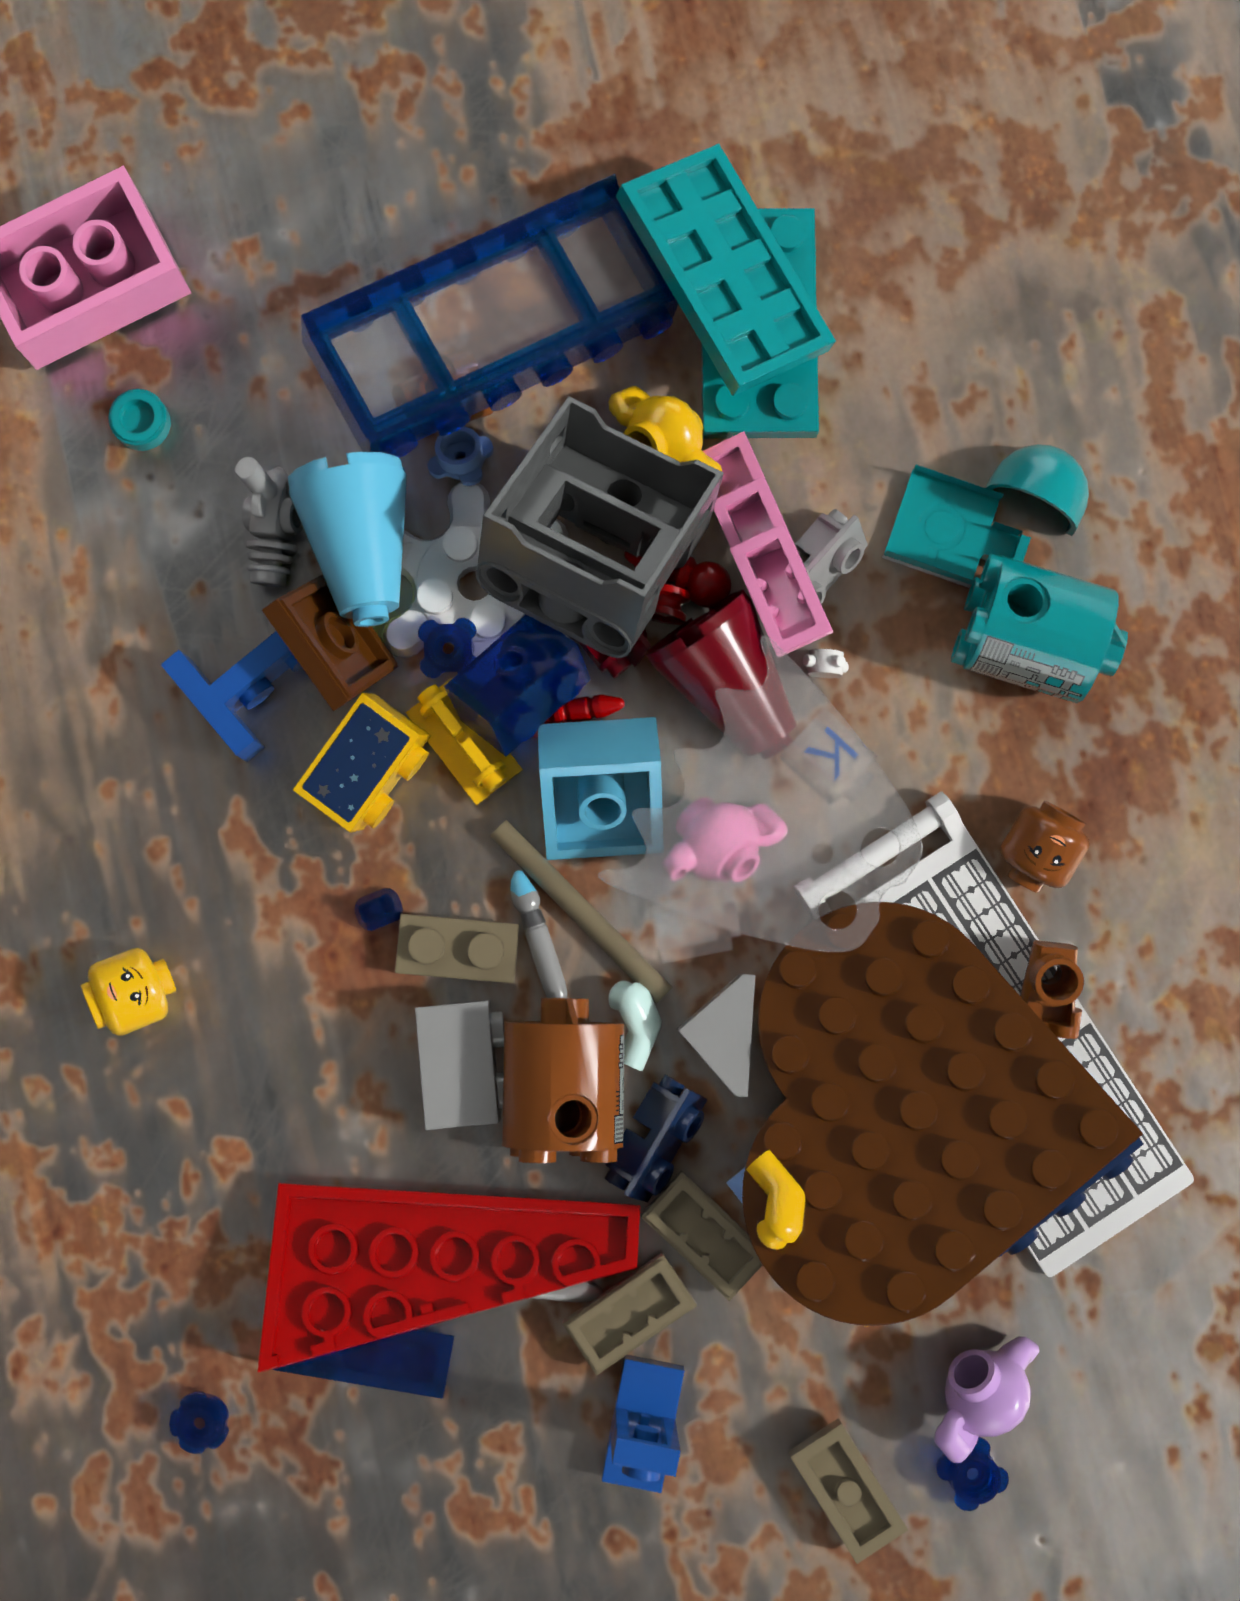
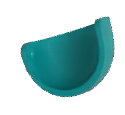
(1048, 475)

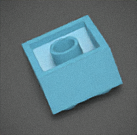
(594, 781)

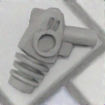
(270, 518)

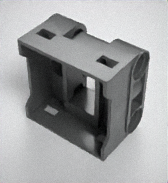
(612, 491)

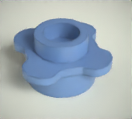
(460, 443)

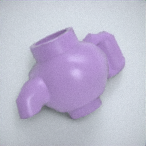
(985, 1396)

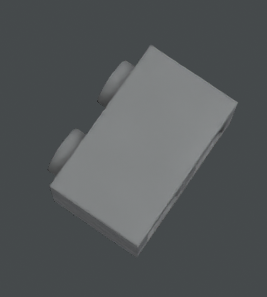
(460, 1064)

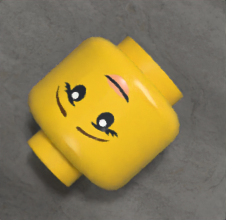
(128, 991)

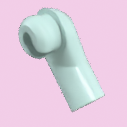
(640, 1018)

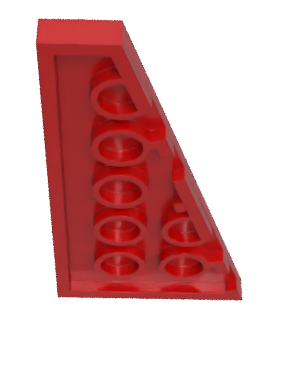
(395, 1261)

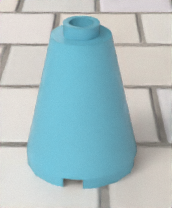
(355, 530)

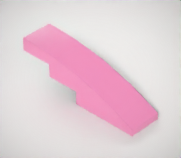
(765, 549)

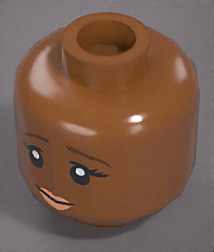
(1044, 847)

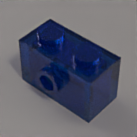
(518, 683)

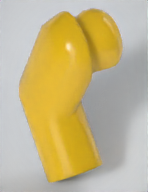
(784, 1203)

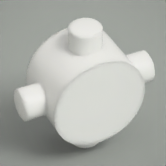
(825, 663)

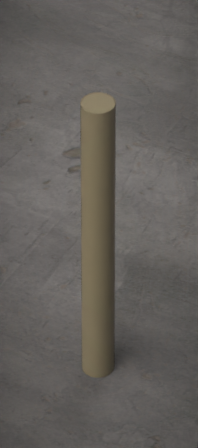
(580, 910)

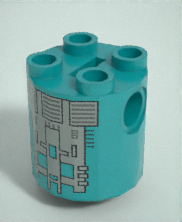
(1040, 629)

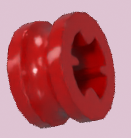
(670, 605)

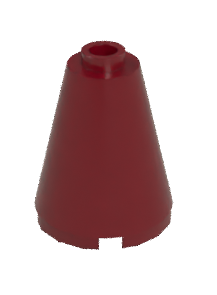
(714, 653)

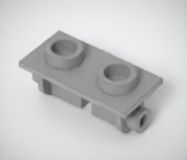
(832, 549)

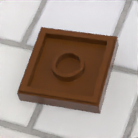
(329, 648)

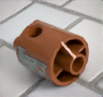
(559, 1063)

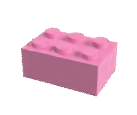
(83, 269)

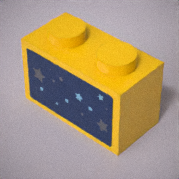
(364, 764)

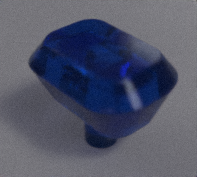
(378, 909)

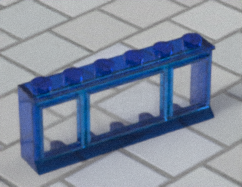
(488, 320)

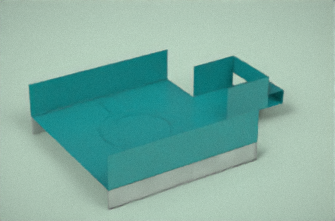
(949, 529)

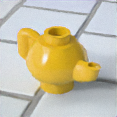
(661, 424)

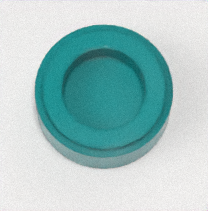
(139, 419)

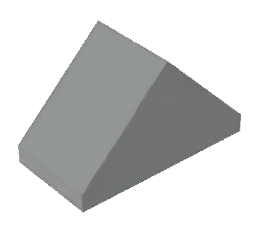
(724, 1032)

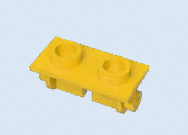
(466, 754)

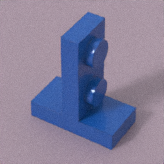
(242, 685)
(643, 1426)

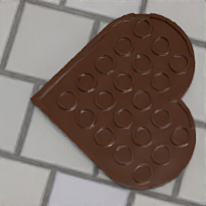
(914, 1118)

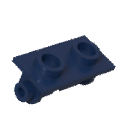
(648, 1160)

